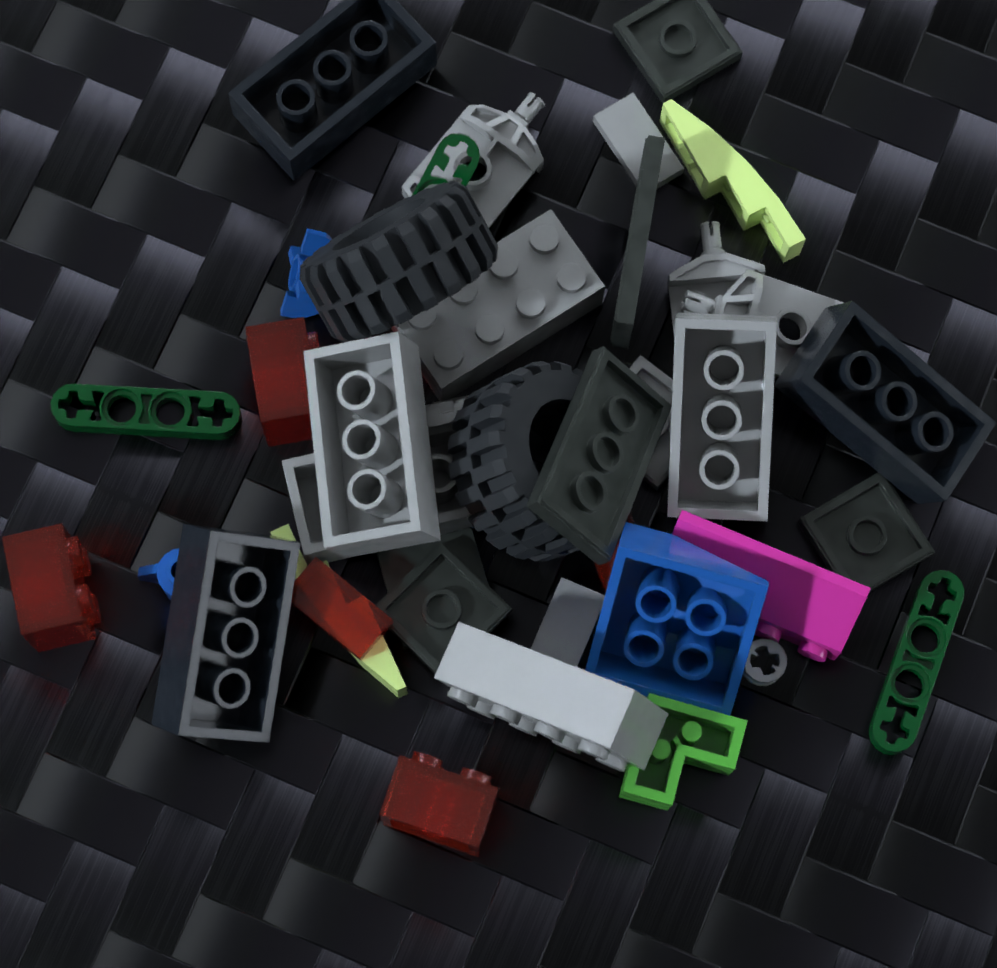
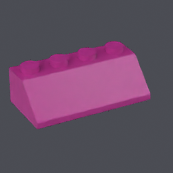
(802, 599)

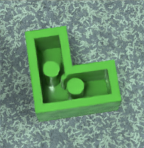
(687, 737)

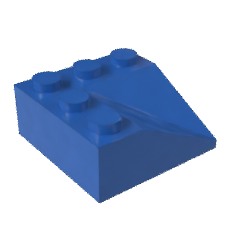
(676, 620)

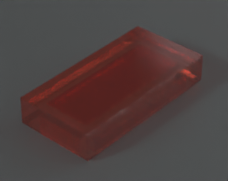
(339, 609)

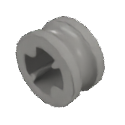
(771, 649)

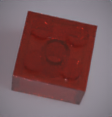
(280, 378)
(50, 587)
(439, 803)

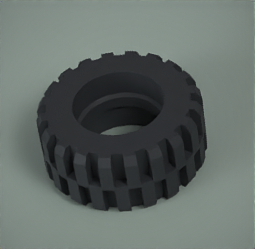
(399, 262)
(495, 459)

